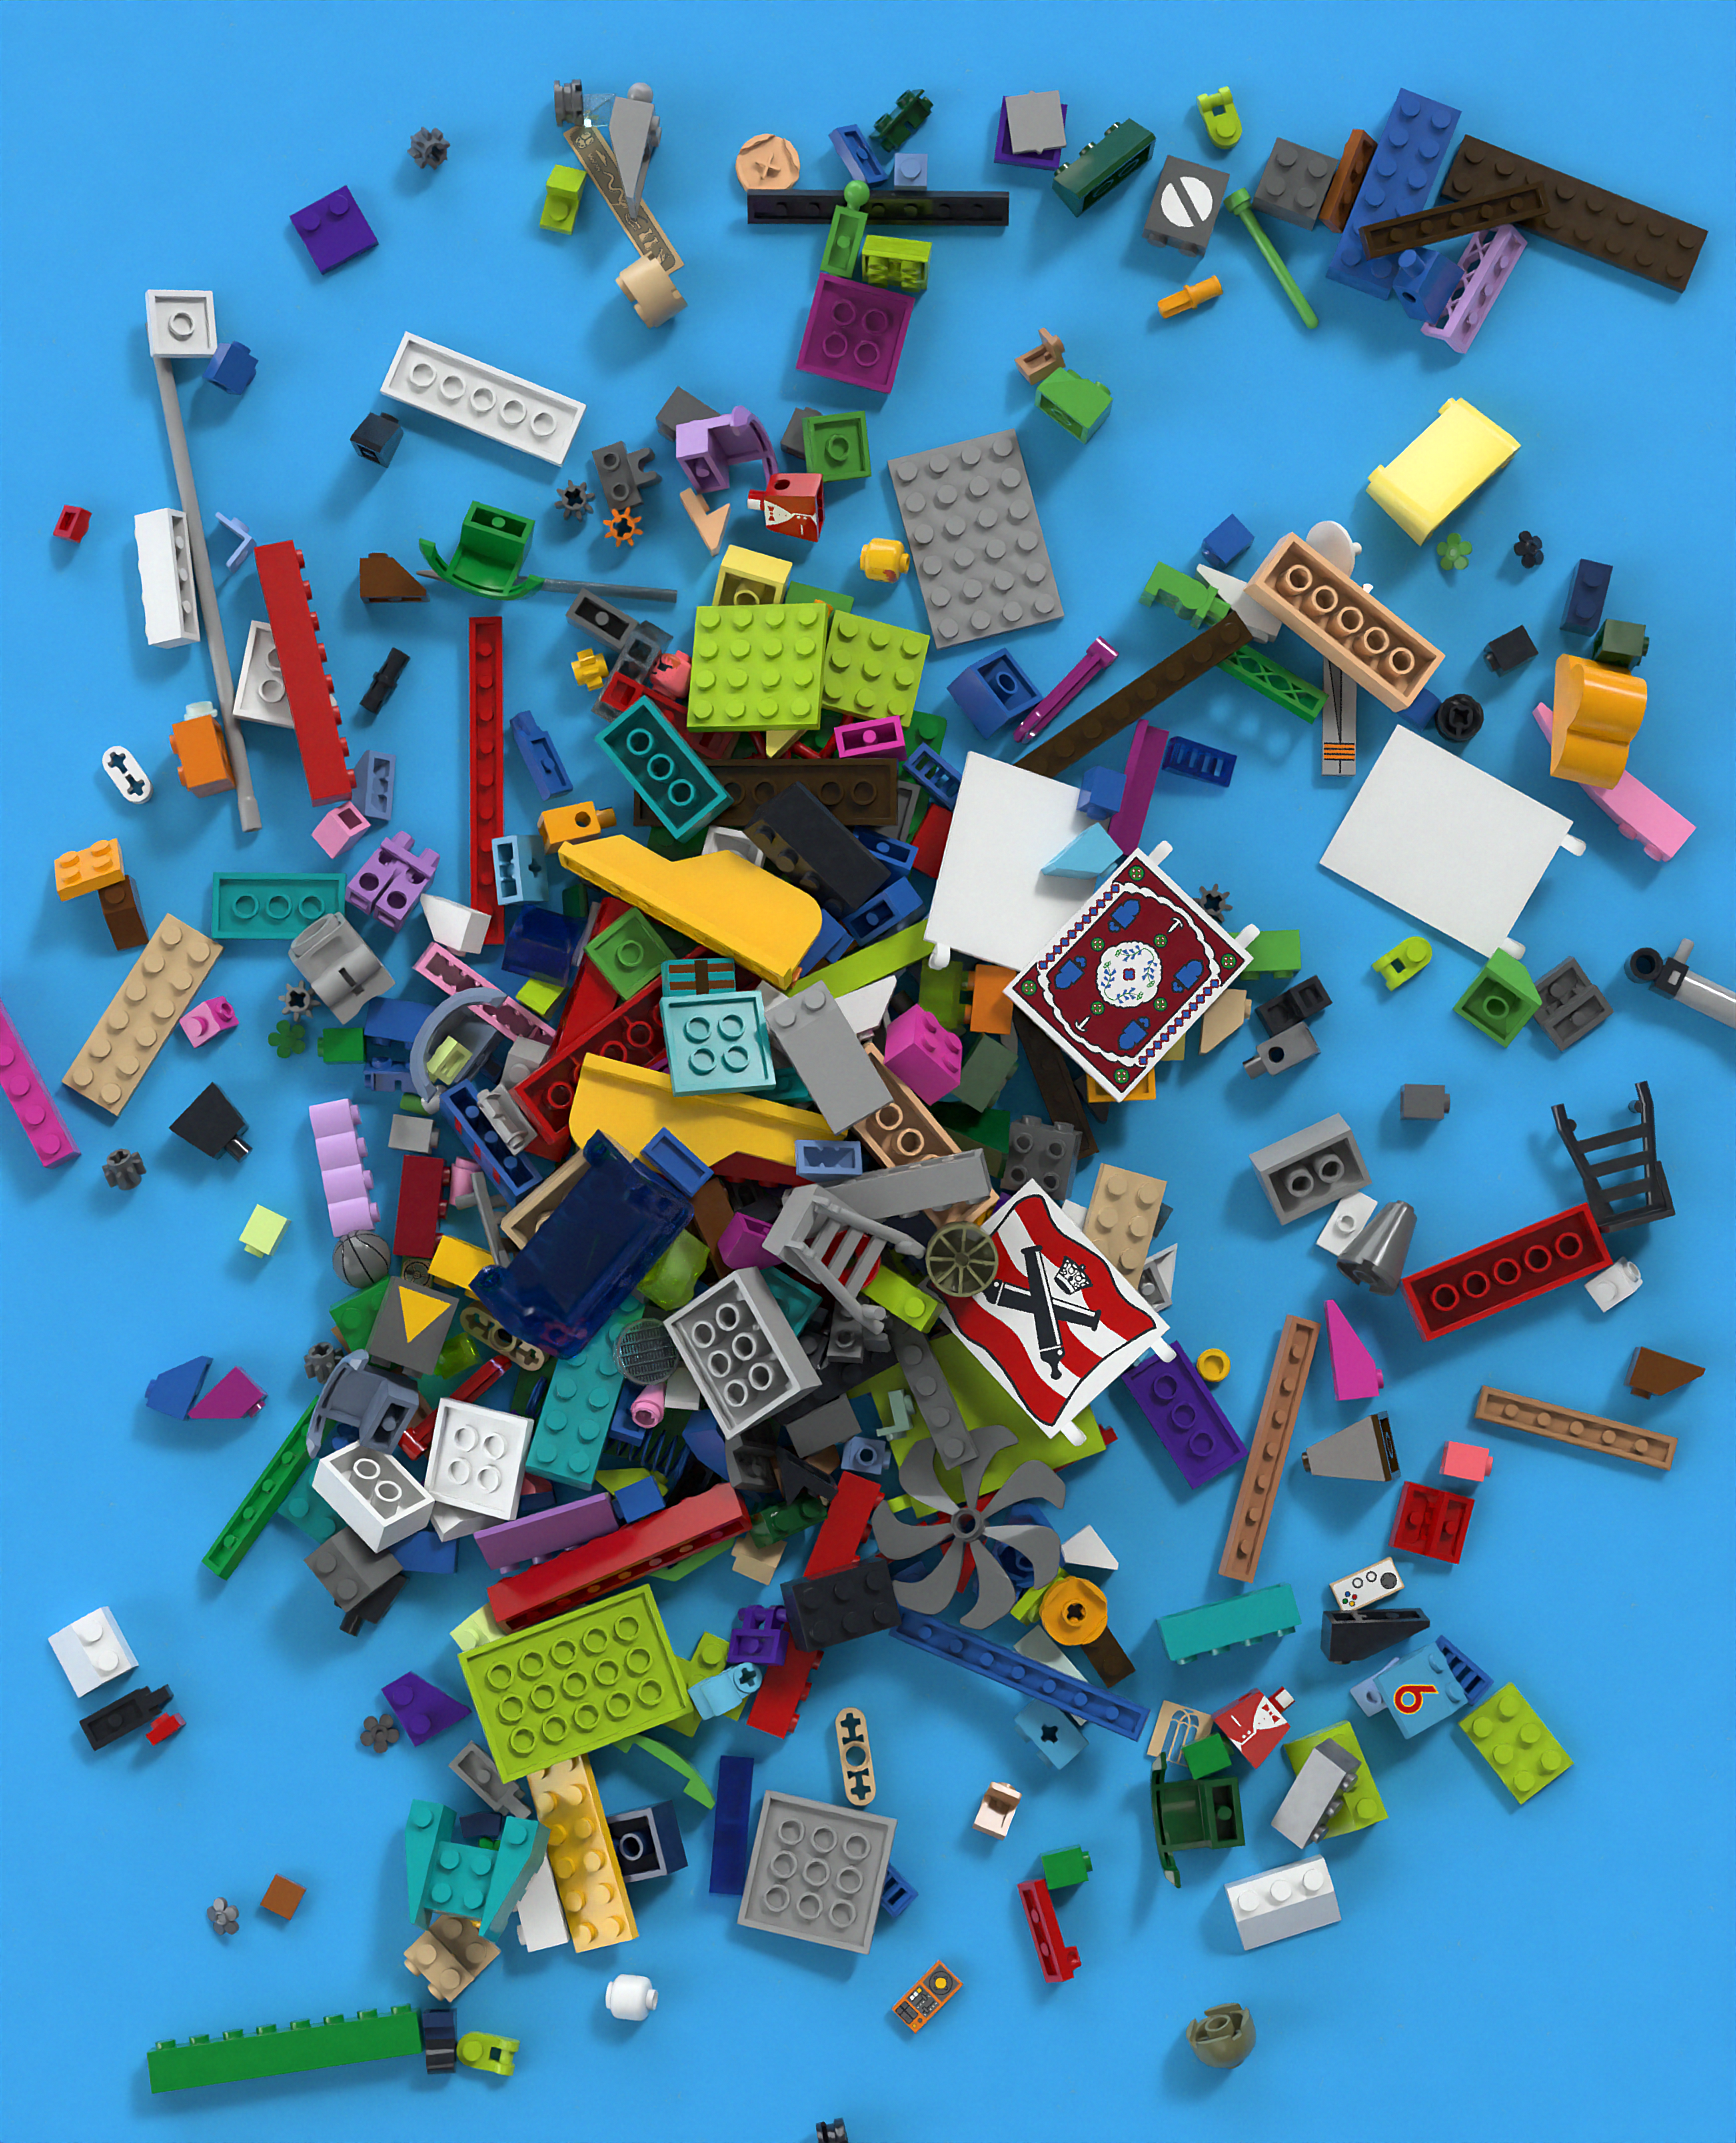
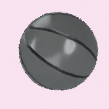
(361, 1258)

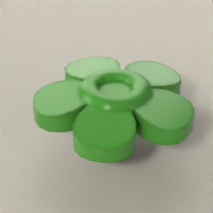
(1454, 551)

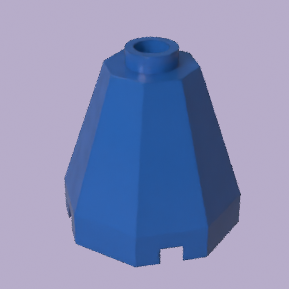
(1013, 1561)

